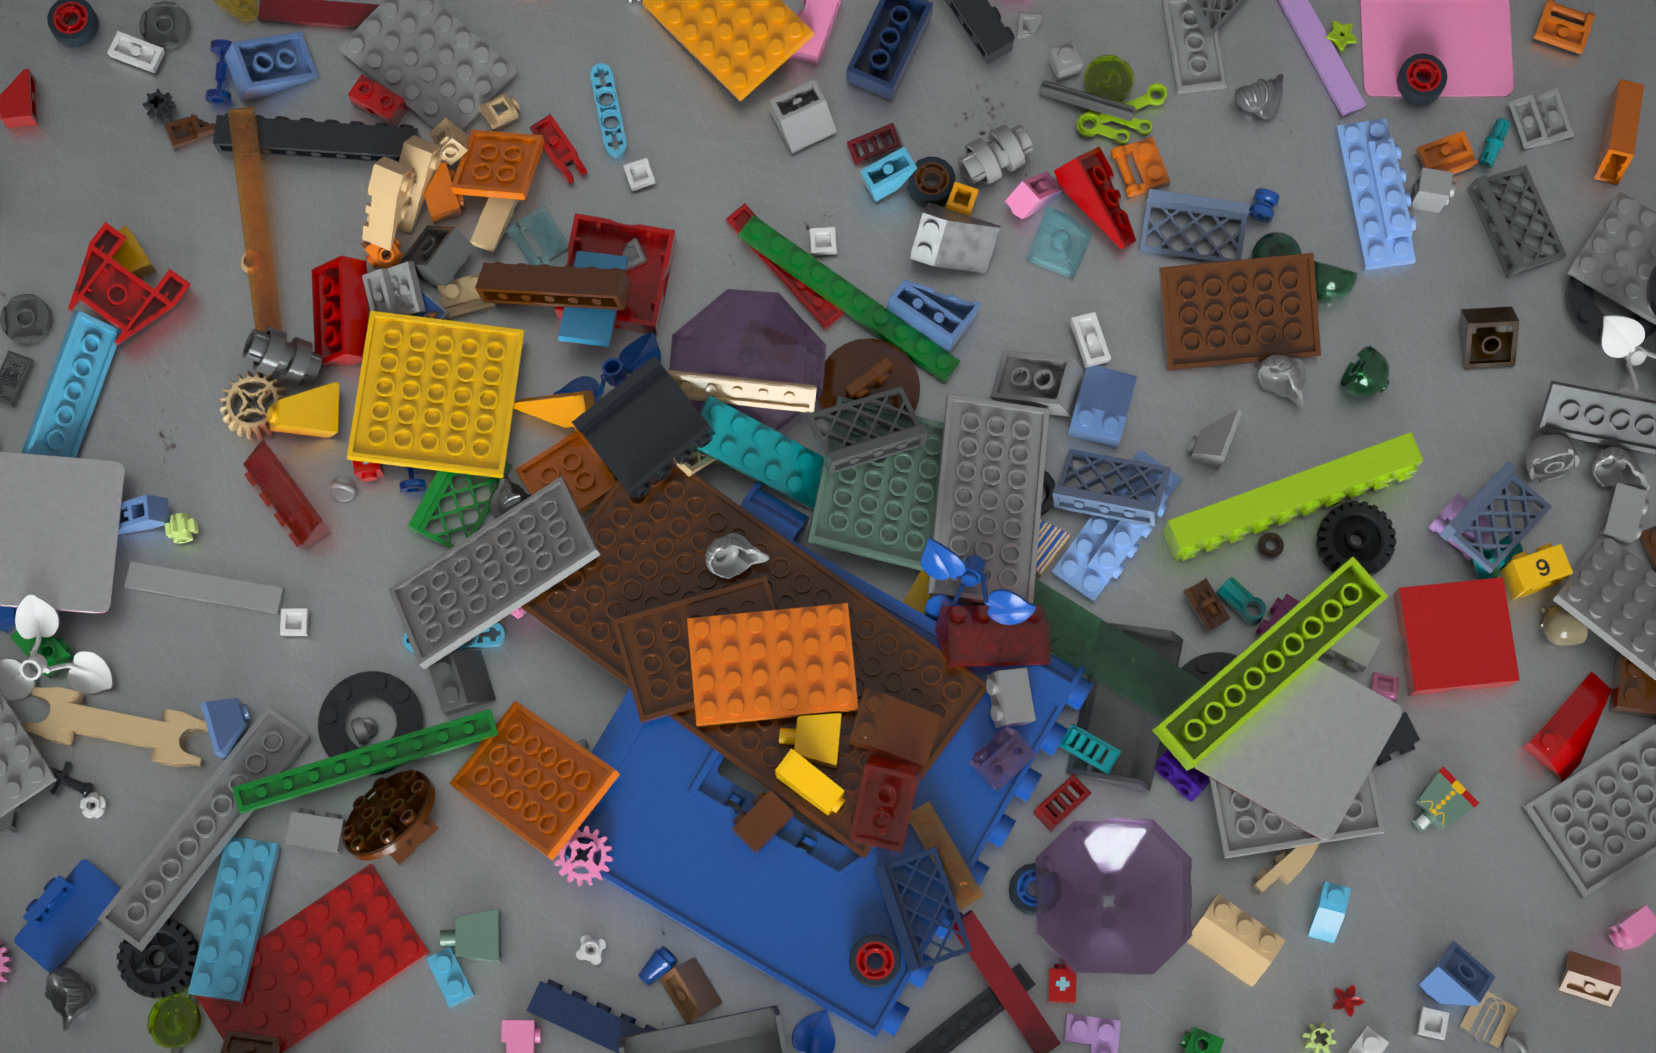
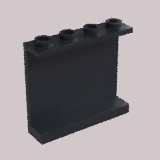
(644, 428)

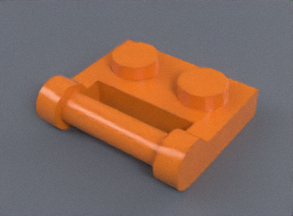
(1562, 32)
(1148, 164)

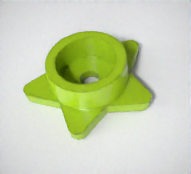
(1337, 39)

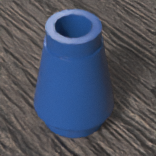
(658, 965)

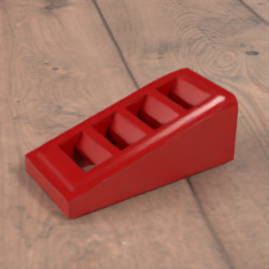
(1052, 821)

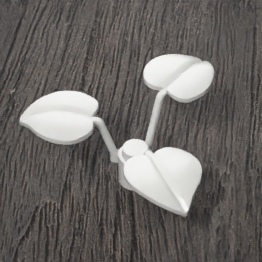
(1622, 339)
(40, 619)

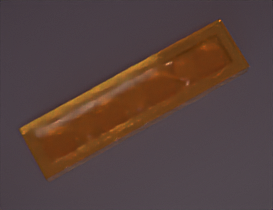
(934, 834)

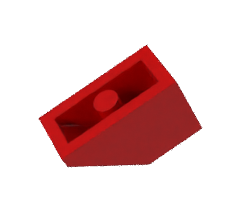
(19, 101)

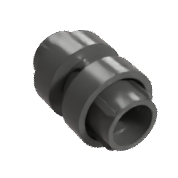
(272, 352)

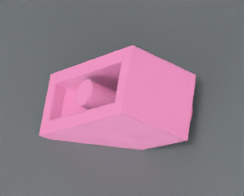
(1033, 195)

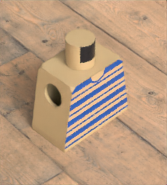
(1049, 545)

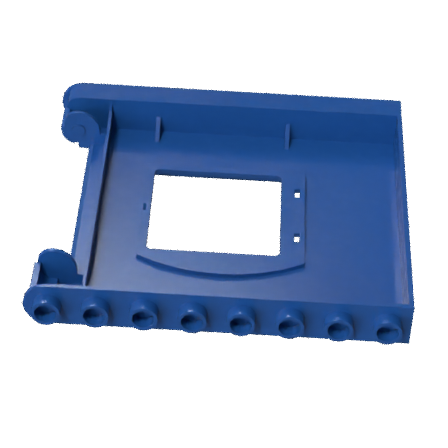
(786, 907)

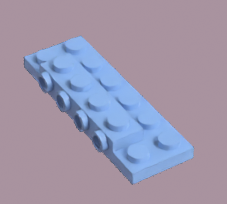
(1377, 194)
(1106, 542)

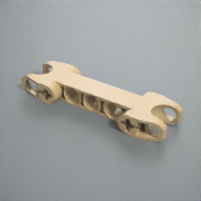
(71, 717)

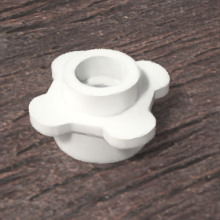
(597, 945)

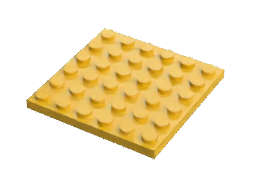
(436, 394)

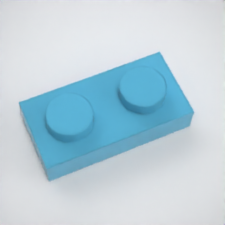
(450, 976)

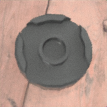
(165, 25)
(26, 319)

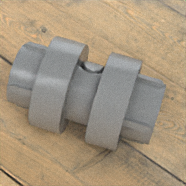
(986, 159)

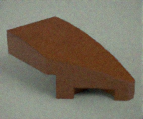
(187, 130)

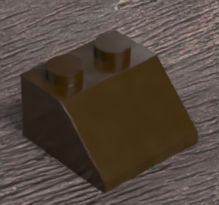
(1488, 337)

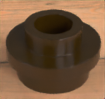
(1275, 539)

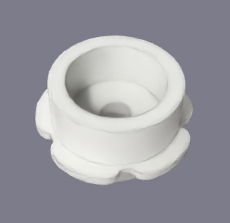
(98, 810)

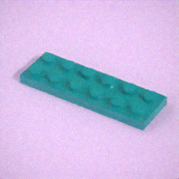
(762, 453)

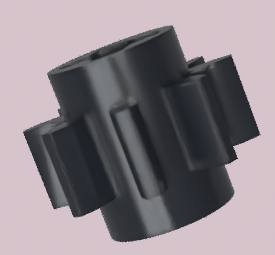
(159, 105)

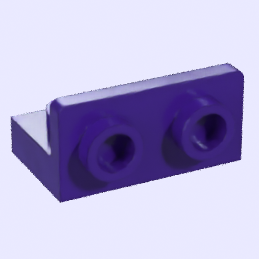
(1188, 783)

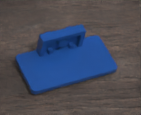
(65, 914)

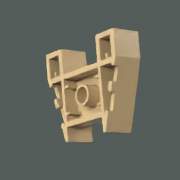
(399, 191)

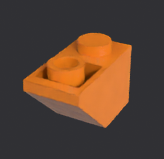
(439, 197)

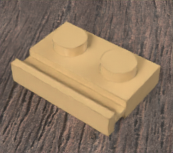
(462, 298)

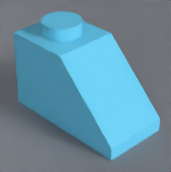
(888, 173)
(1328, 911)

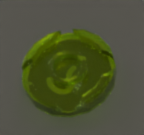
(1109, 78)
(174, 1021)

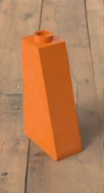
(1619, 132)

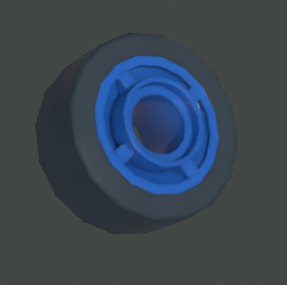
(1018, 889)

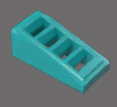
(1075, 740)

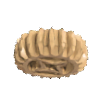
(247, 412)

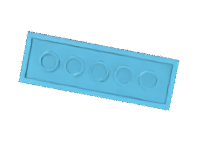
(72, 387)
(234, 919)

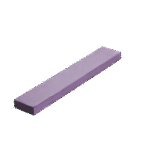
(1323, 56)

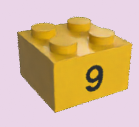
(1536, 571)

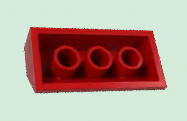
(340, 311)

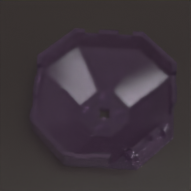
(771, 331)
(1150, 890)

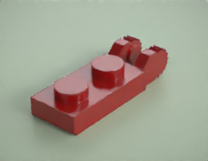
(558, 146)

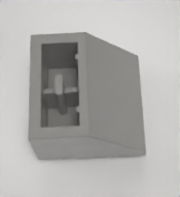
(802, 116)

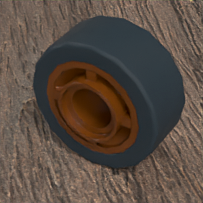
(935, 169)

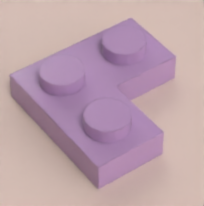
(1097, 1032)

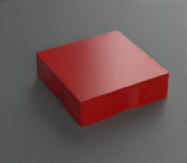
(648, 280)
(1456, 636)

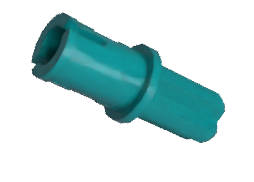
(1494, 142)

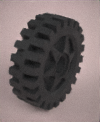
(1359, 520)
(172, 974)

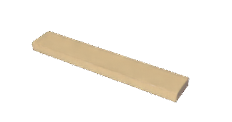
(747, 391)

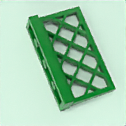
(433, 497)

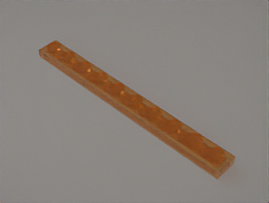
(255, 218)

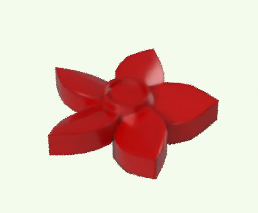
(1347, 1000)

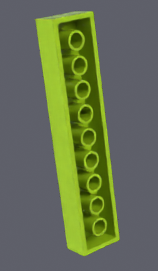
(1292, 496)
(1269, 663)

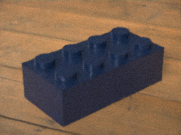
(888, 45)

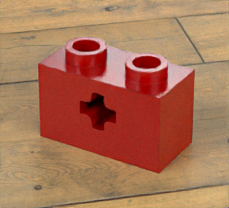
(377, 101)

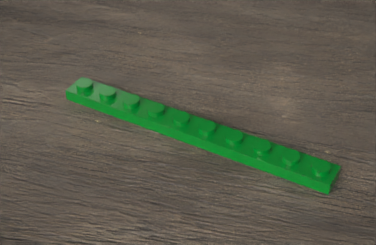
(848, 298)
(365, 761)

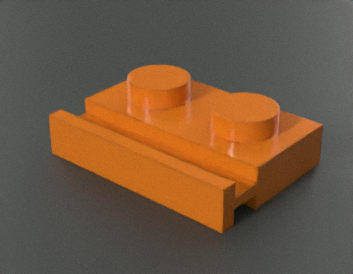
(1448, 154)

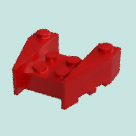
(119, 293)

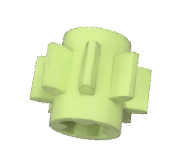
(181, 528)
(1311, 1036)

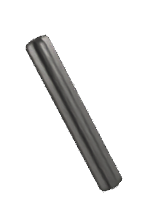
(1087, 100)

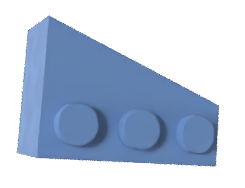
(933, 313)

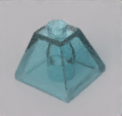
(1059, 243)

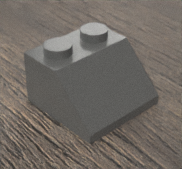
(439, 254)
(461, 682)

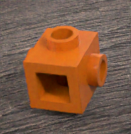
(387, 258)

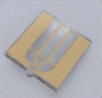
(1489, 1020)

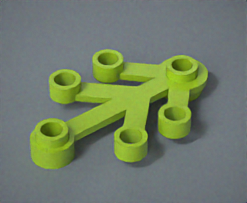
(1099, 120)

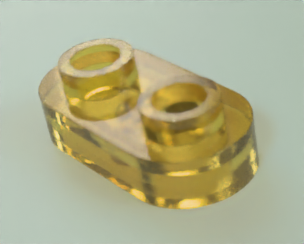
(234, 8)

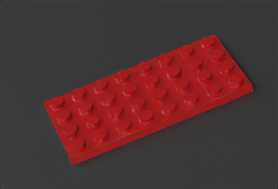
(322, 962)

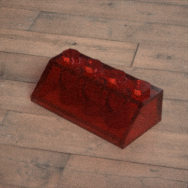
(286, 497)
(975, 639)

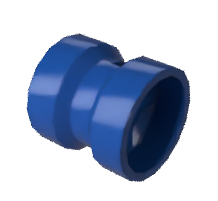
(1263, 205)

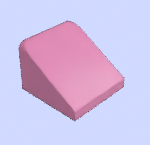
(1384, 685)

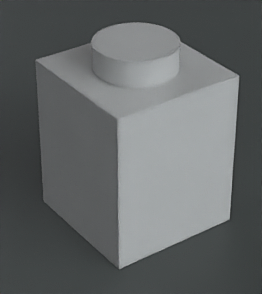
(1065, 61)

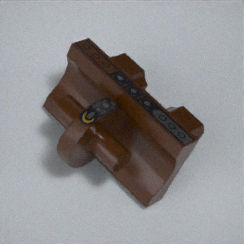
(1206, 605)

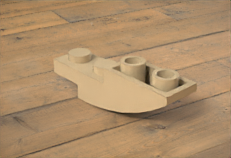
(1286, 868)

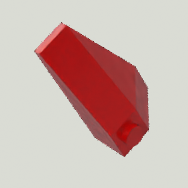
(1090, 187)
(1567, 732)

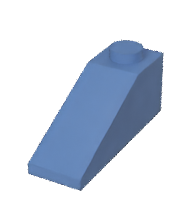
(143, 514)

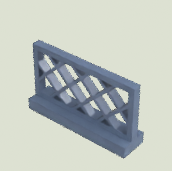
(1197, 205)
(1484, 499)
(1106, 503)

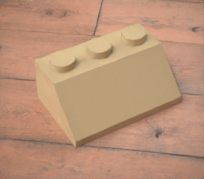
(1235, 940)

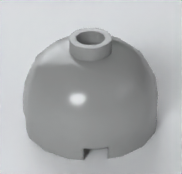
(1550, 457)

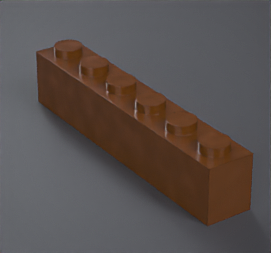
(554, 286)

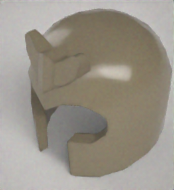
(1562, 627)

